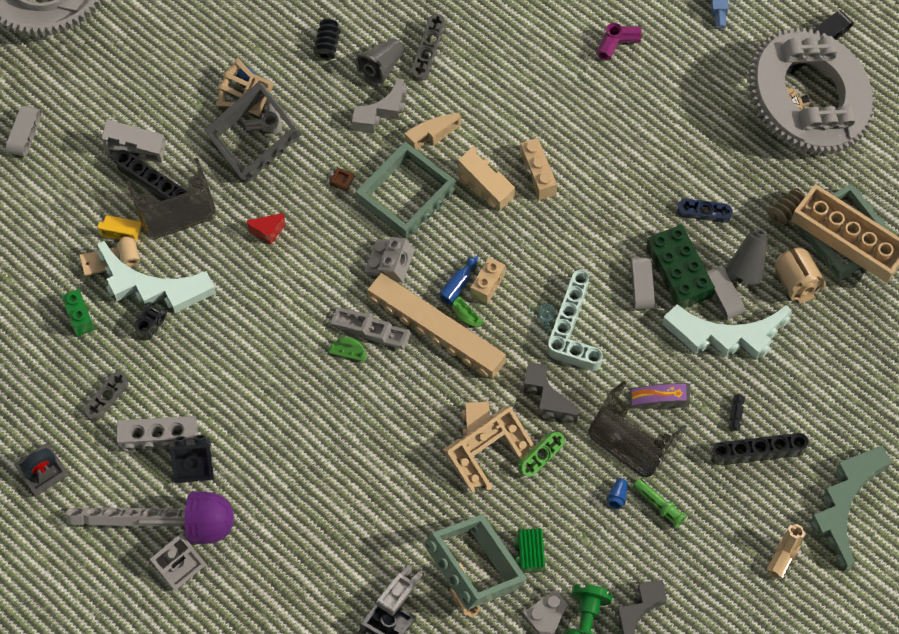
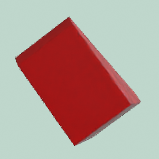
(267, 227)

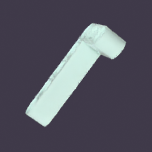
(568, 323)

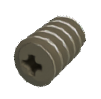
(785, 207)

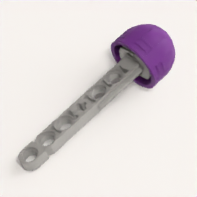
(206, 517)

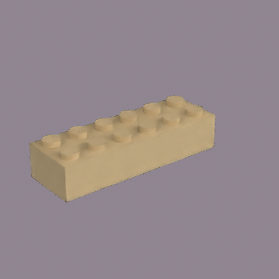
(849, 232)

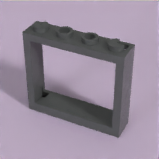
(234, 113)

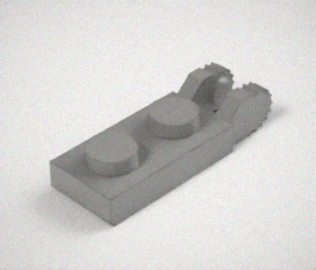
(398, 591)

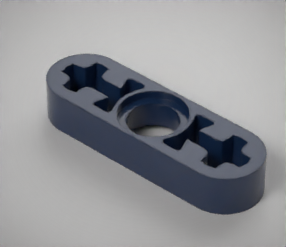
(691, 203)

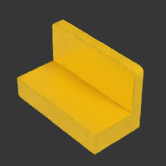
(118, 228)

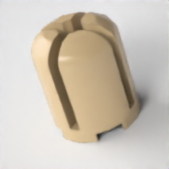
(799, 274)

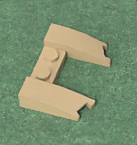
(500, 424)

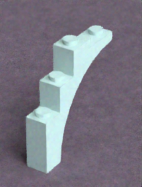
(176, 292)
(699, 333)

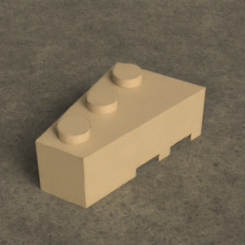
(485, 181)

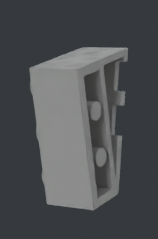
(139, 142)

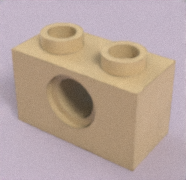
(488, 280)

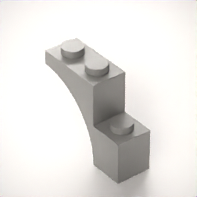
(368, 117)

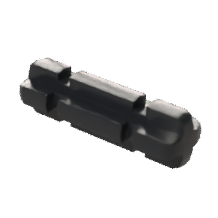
(736, 412)

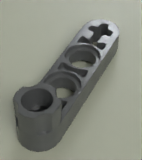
(430, 47)

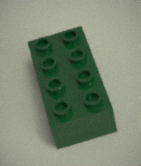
(680, 267)

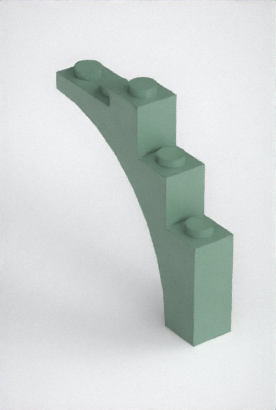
(833, 521)

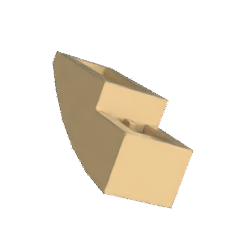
(432, 130)

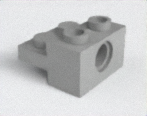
(390, 258)
(172, 554)

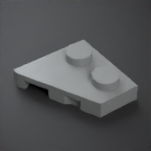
(547, 613)

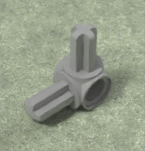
(263, 123)

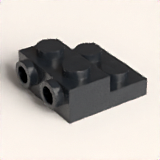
(192, 459)
(382, 622)

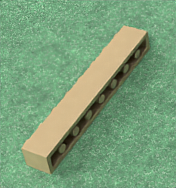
(437, 326)

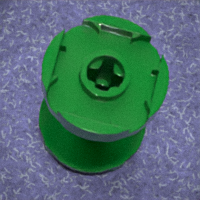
(590, 601)

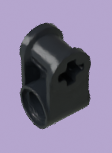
(151, 318)

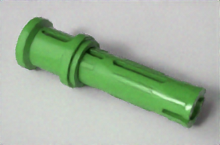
(666, 508)

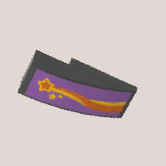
(660, 396)

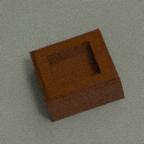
(341, 179)

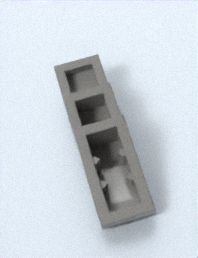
(369, 328)

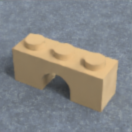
(536, 161)

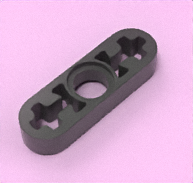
(93, 404)

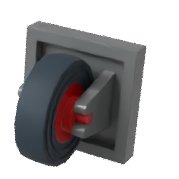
(41, 469)

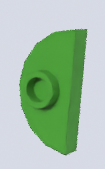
(465, 313)
(348, 348)

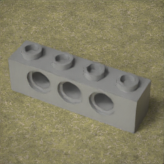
(148, 427)

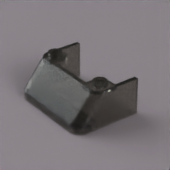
(176, 212)
(627, 441)

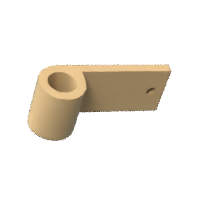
(125, 251)

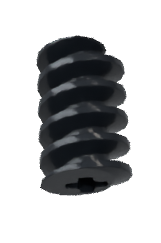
(327, 39)

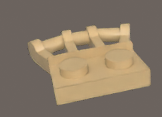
(228, 75)

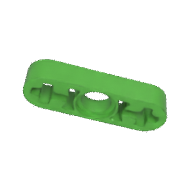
(532, 456)

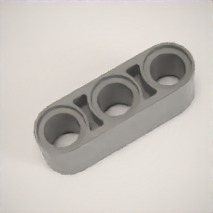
(23, 131)
(642, 283)
(725, 293)

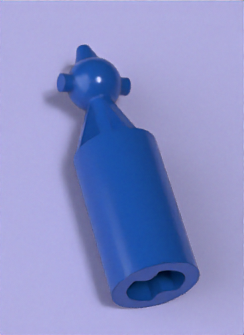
(457, 282)

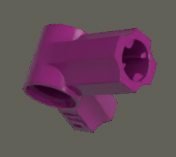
(624, 34)

